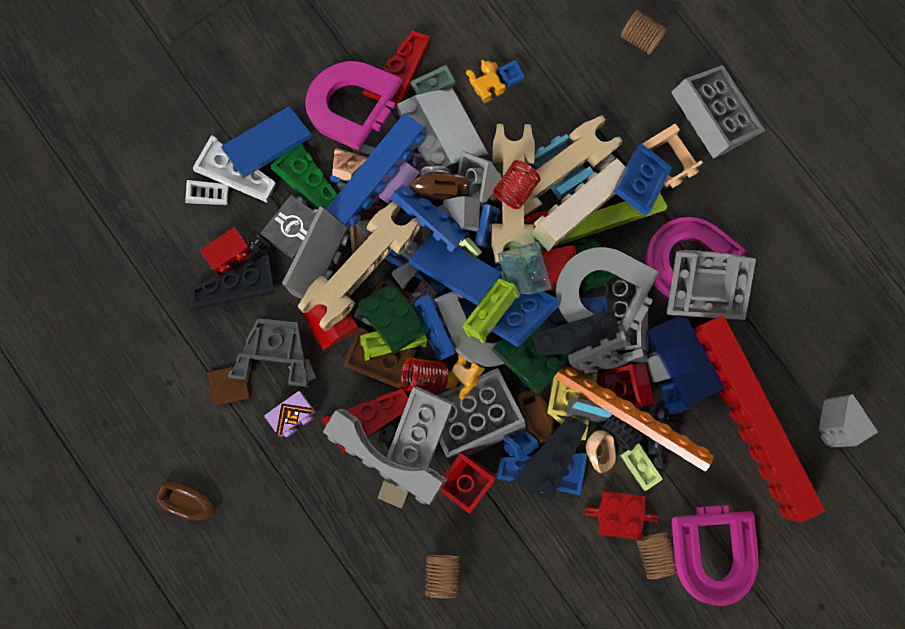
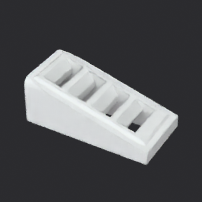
(207, 185)

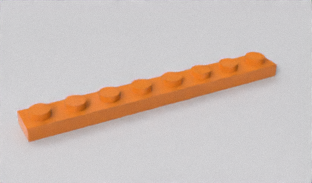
(640, 420)

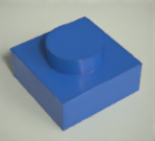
(511, 74)

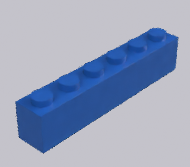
(377, 171)

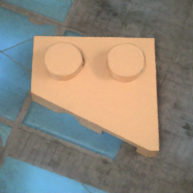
(346, 163)

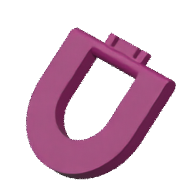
(350, 74)
(685, 229)
(688, 556)

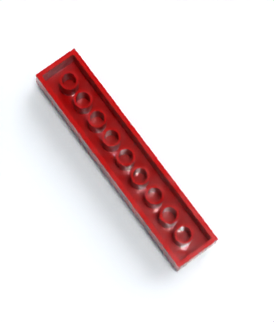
(759, 424)

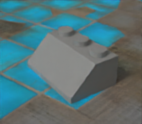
(844, 422)

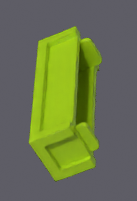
(490, 309)
(375, 346)

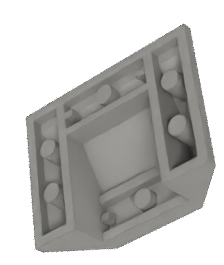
(711, 284)

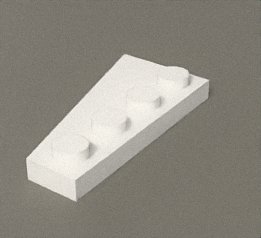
(217, 166)

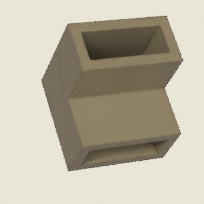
(392, 493)

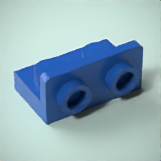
(488, 216)

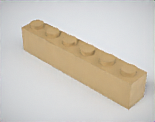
(579, 206)

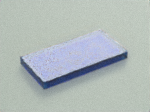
(685, 360)

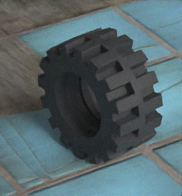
(622, 432)

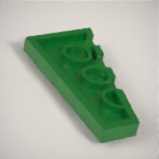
(303, 175)

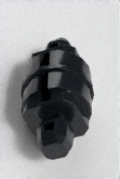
(657, 449)

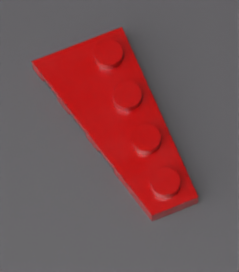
(404, 64)
(377, 413)

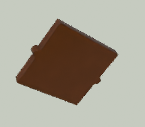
(226, 390)

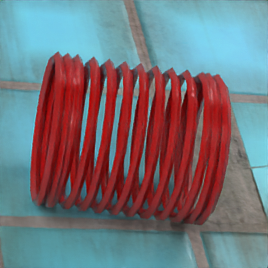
(519, 178)
(433, 373)

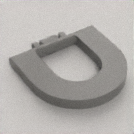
(614, 262)
(467, 347)

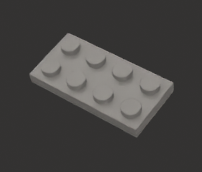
(419, 429)

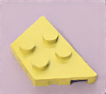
(559, 399)

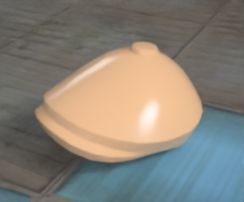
(601, 450)

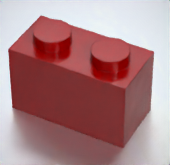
(226, 251)

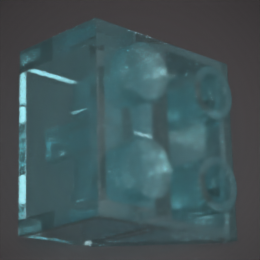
(525, 268)

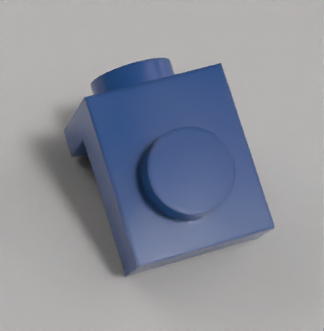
(671, 398)
(520, 444)

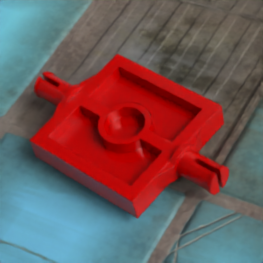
(621, 515)

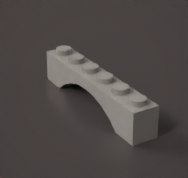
(348, 432)

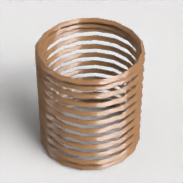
(631, 24)
(655, 543)
(446, 581)

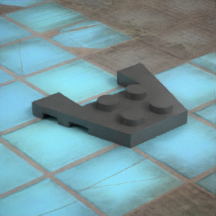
(407, 271)
(276, 343)
(605, 356)

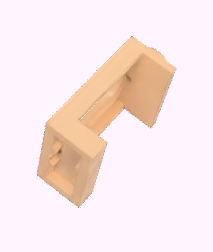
(690, 166)

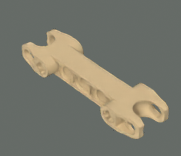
(584, 148)
(512, 230)
(337, 290)

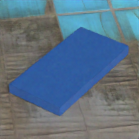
(266, 142)
(455, 270)

